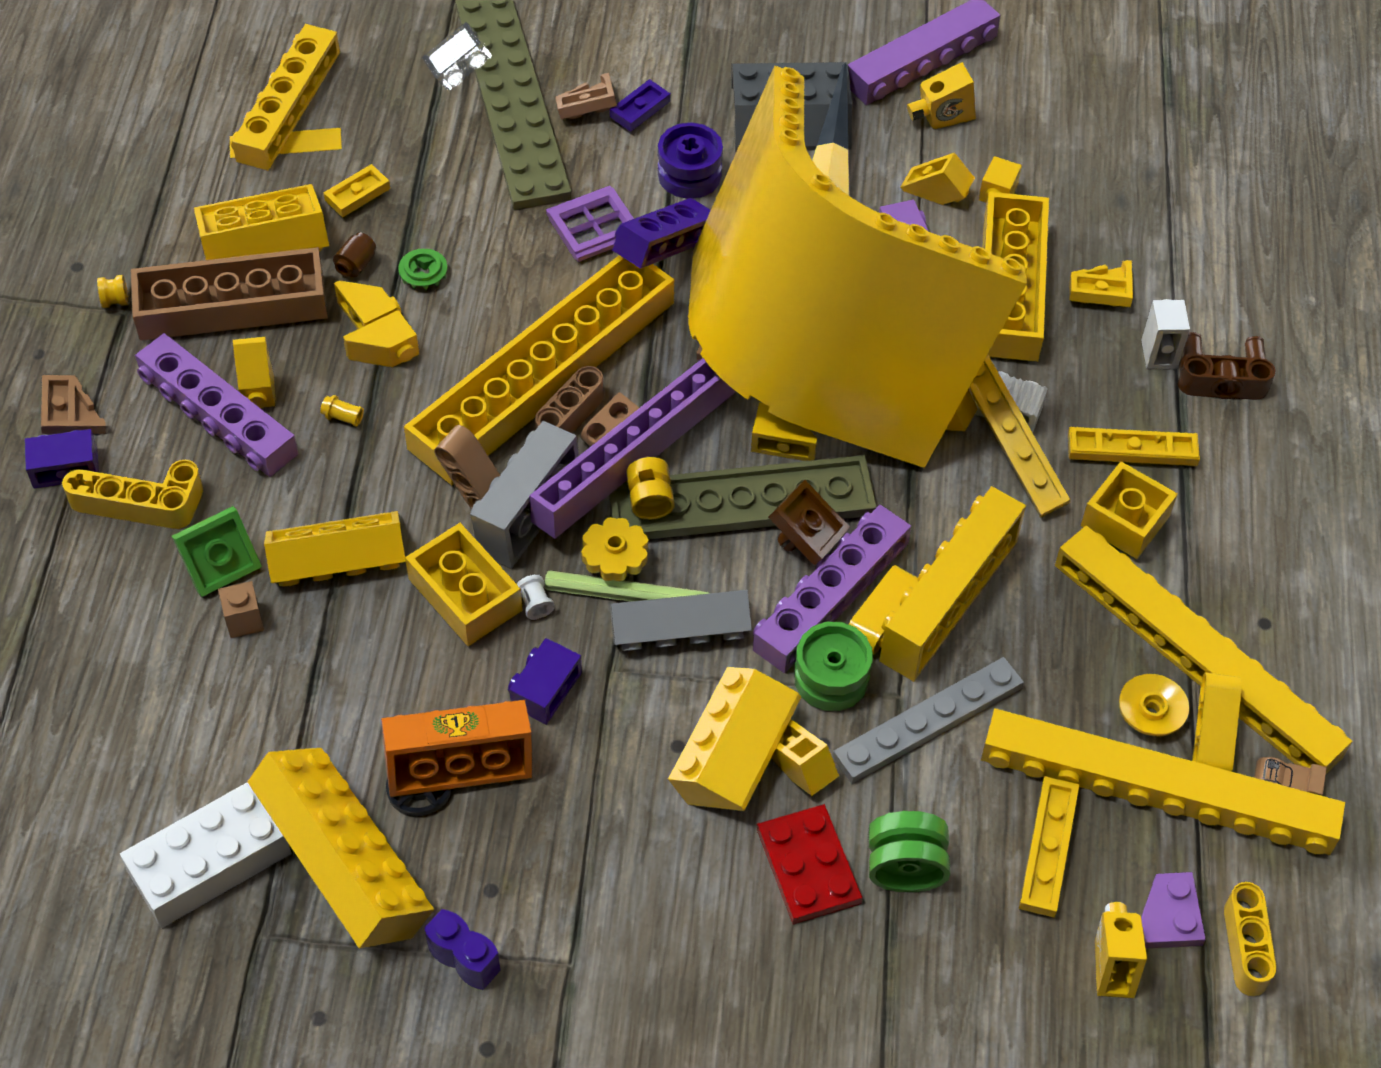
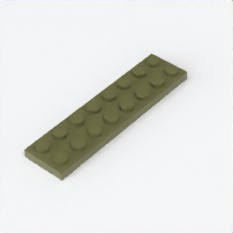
(750, 494)

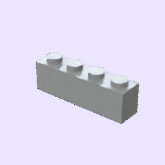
(680, 617)

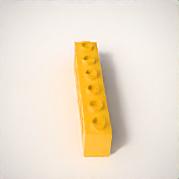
(285, 97)

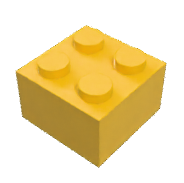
(1129, 509)

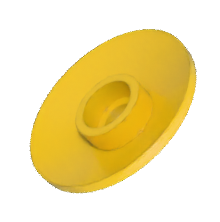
(1156, 693)

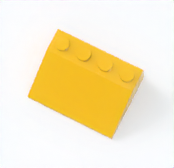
(262, 224)

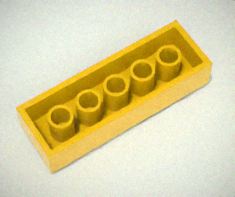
(1019, 230)
(950, 583)
(340, 846)

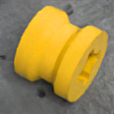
(112, 291)

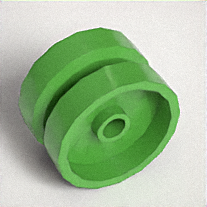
(833, 666)
(909, 851)

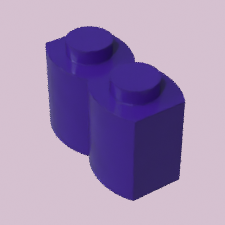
(459, 948)

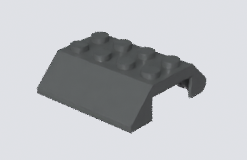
(819, 85)

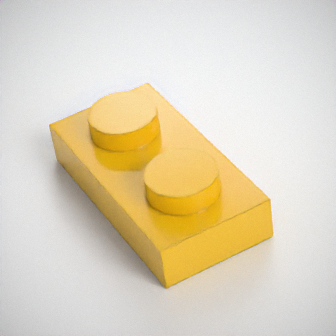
(357, 190)

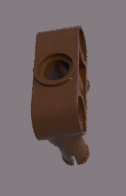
(1225, 374)

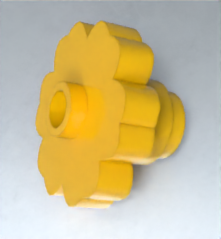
(615, 549)

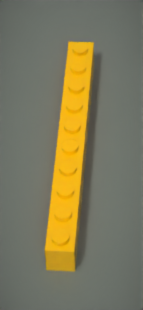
(1198, 648)
(1164, 782)

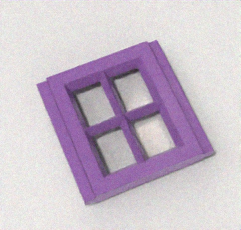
(589, 222)

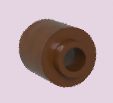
(354, 255)

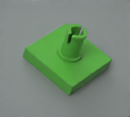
(216, 551)

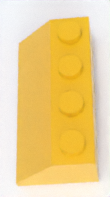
(334, 548)
(734, 740)

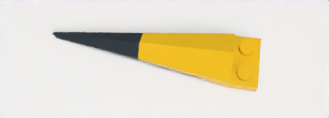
(832, 147)

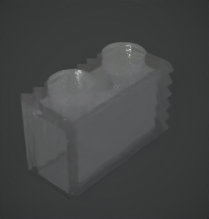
(457, 56)

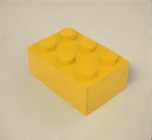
(464, 584)

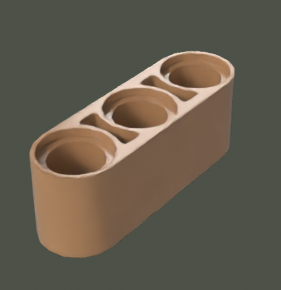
(573, 400)
(466, 464)

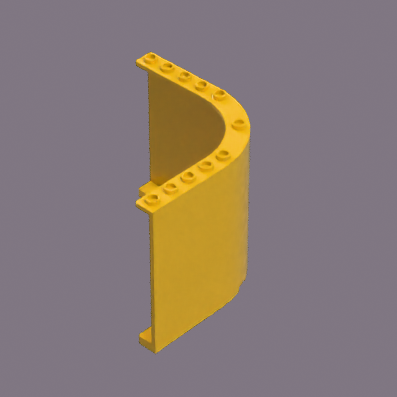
(835, 305)

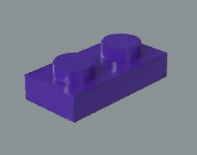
(640, 105)

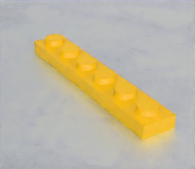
(1017, 440)

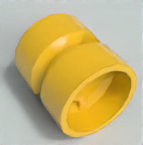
(650, 488)

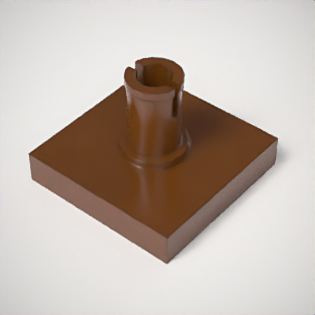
(808, 523)

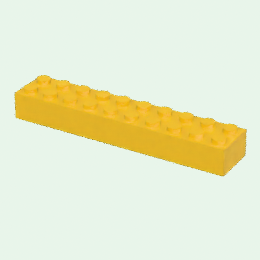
(534, 365)

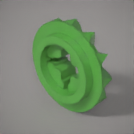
(424, 259)

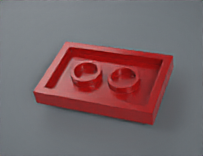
(809, 864)

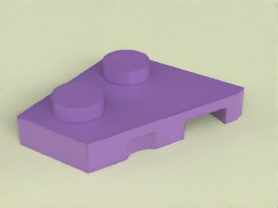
(1172, 913)

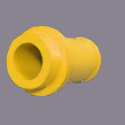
(341, 410)

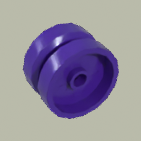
(690, 160)

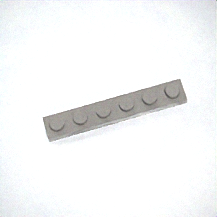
(927, 720)

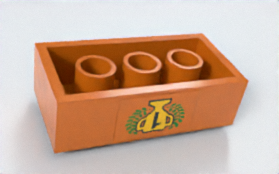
(457, 748)

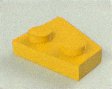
(1102, 285)

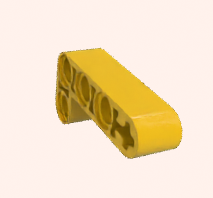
(138, 499)

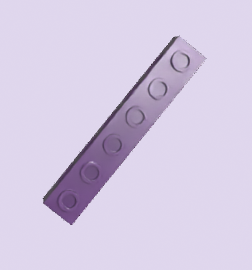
(216, 405)
(879, 527)

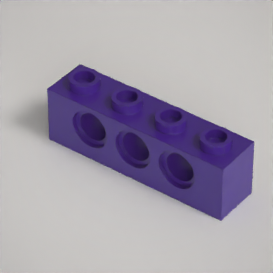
(661, 233)

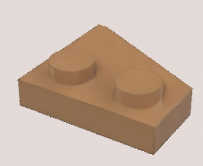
(585, 99)
(67, 407)

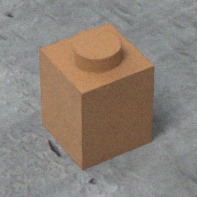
(241, 609)

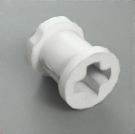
(535, 598)

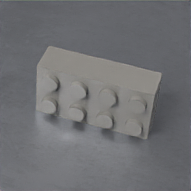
(503, 515)

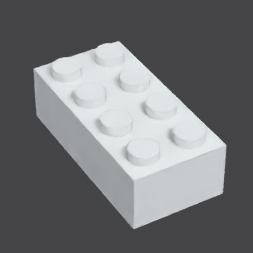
(205, 854)

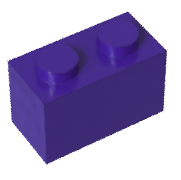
(55, 455)
(546, 679)

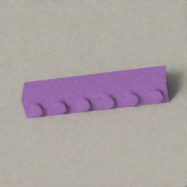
(922, 50)

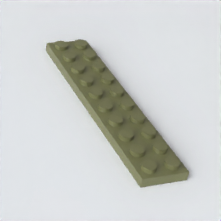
(515, 107)

